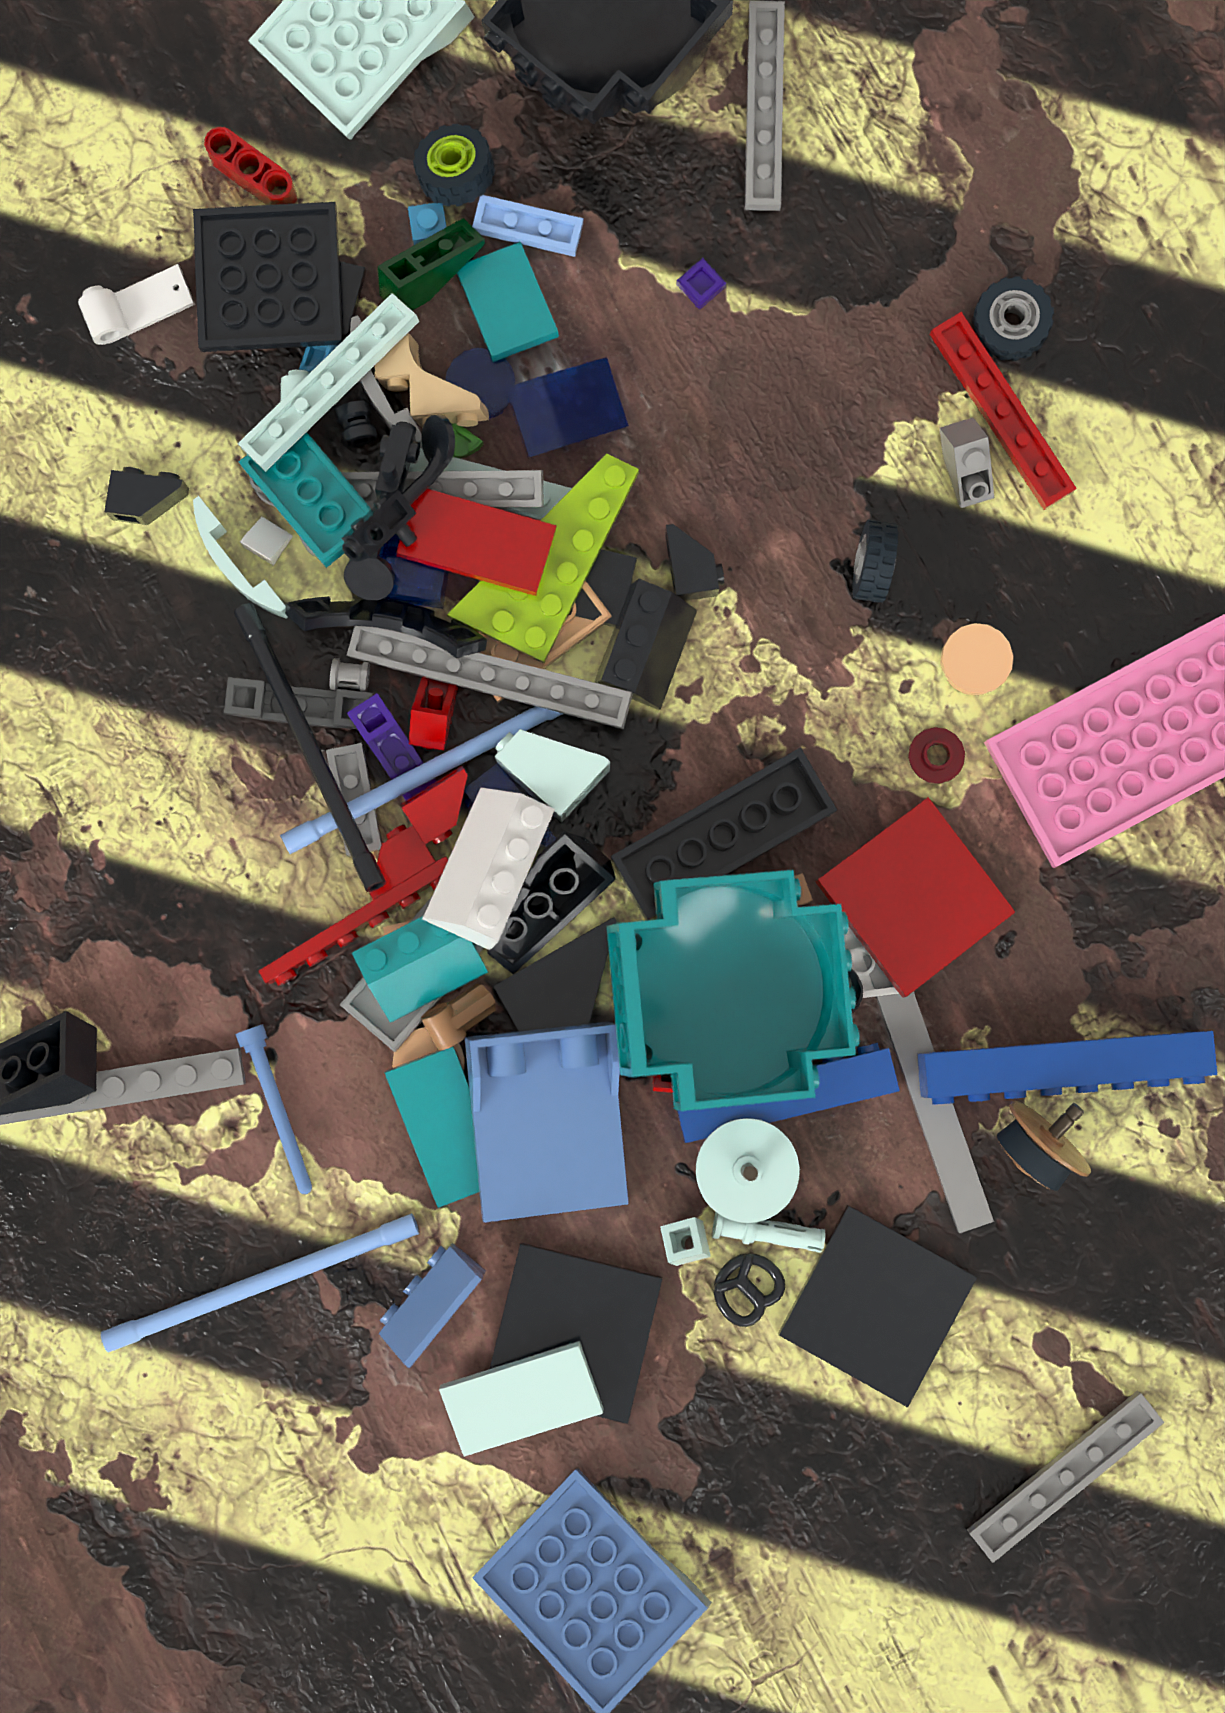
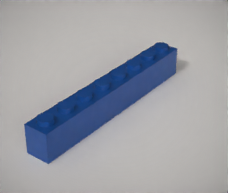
(1067, 1064)

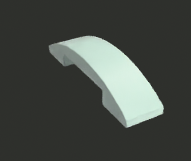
(211, 530)

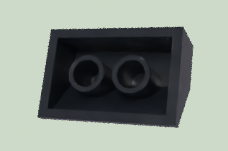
(646, 643)

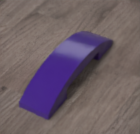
(386, 740)

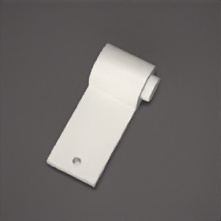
(135, 307)

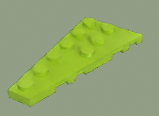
(582, 524)

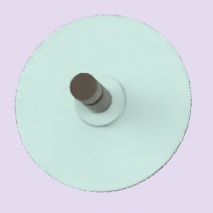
(747, 1170)

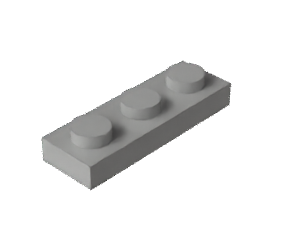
(352, 776)

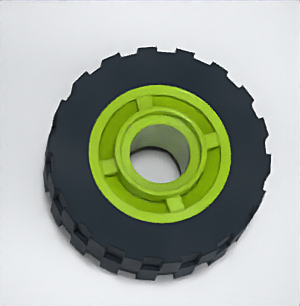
(454, 165)

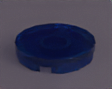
(481, 376)

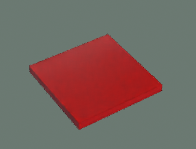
(915, 897)

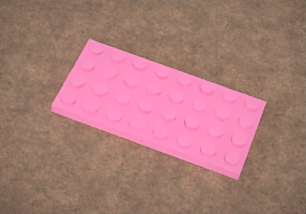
(1120, 746)

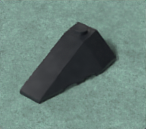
(553, 894)

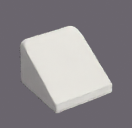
(266, 540)

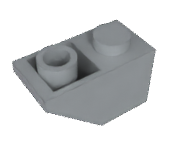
(968, 461)

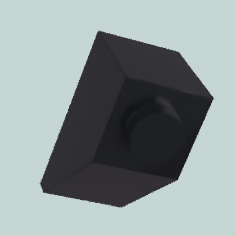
(691, 566)

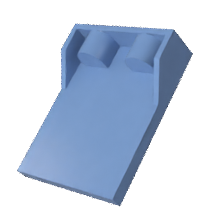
(547, 1120)
(591, 1593)

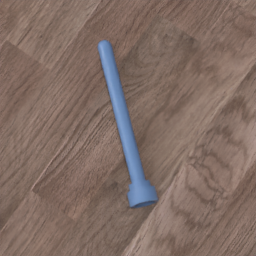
(253, 1041)

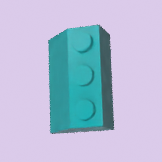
(417, 966)

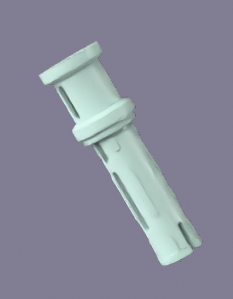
(770, 1232)

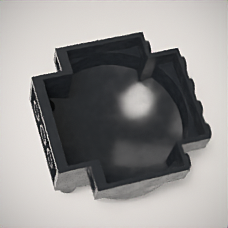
(605, 52)

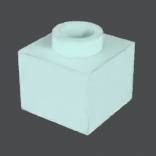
(674, 1240)

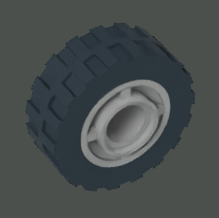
(1022, 299)
(875, 561)

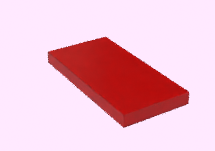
(479, 541)

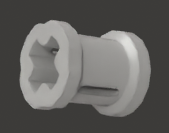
(349, 675)

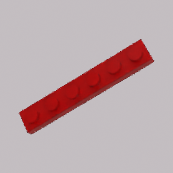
(1002, 411)
(346, 930)

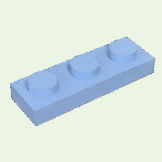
(528, 225)

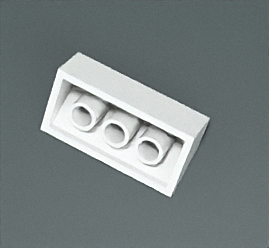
(488, 865)

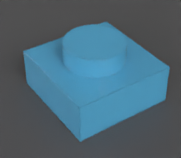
(426, 220)

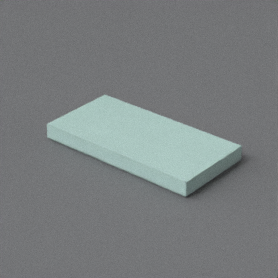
(521, 1398)

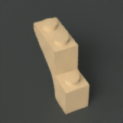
(427, 392)

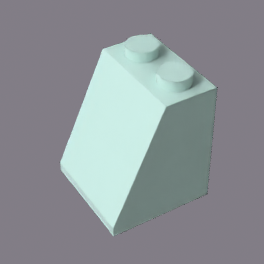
(551, 770)

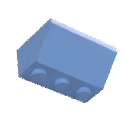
(430, 1303)

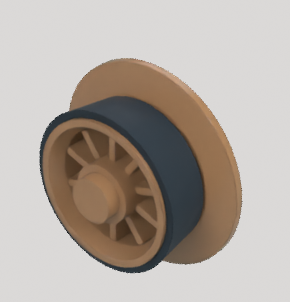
(1041, 1147)

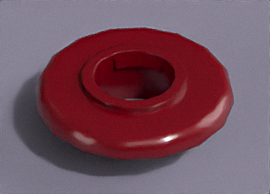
(924, 768)

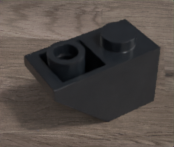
(142, 497)

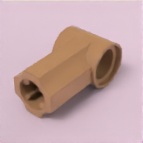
(451, 1020)

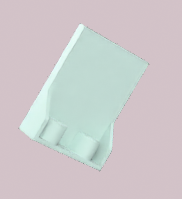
(355, 51)

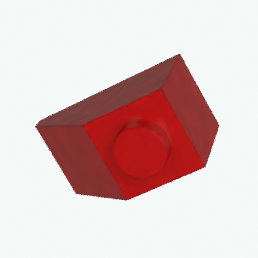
(432, 714)
(437, 807)
(401, 857)

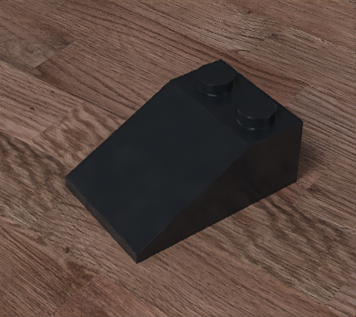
(48, 1065)

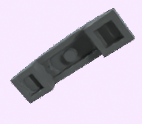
(321, 707)

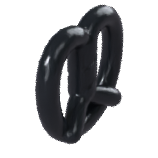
(749, 1290)

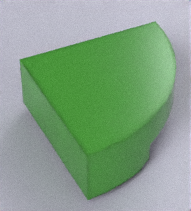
(465, 442)

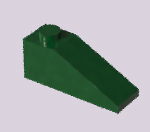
(428, 265)

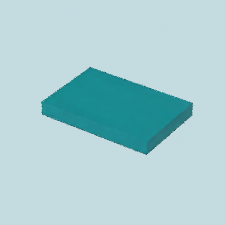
(507, 302)

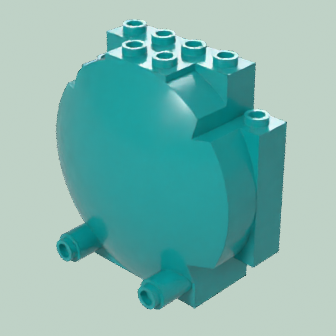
(732, 990)

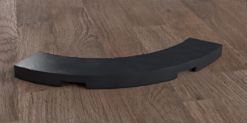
(387, 614)

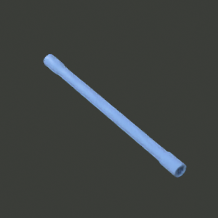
(313, 829)
(136, 1329)

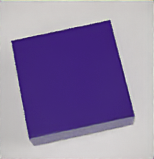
(701, 283)

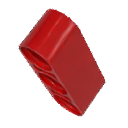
(240, 157)

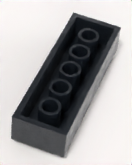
(727, 829)

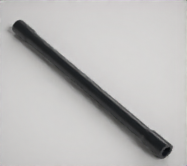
(362, 858)

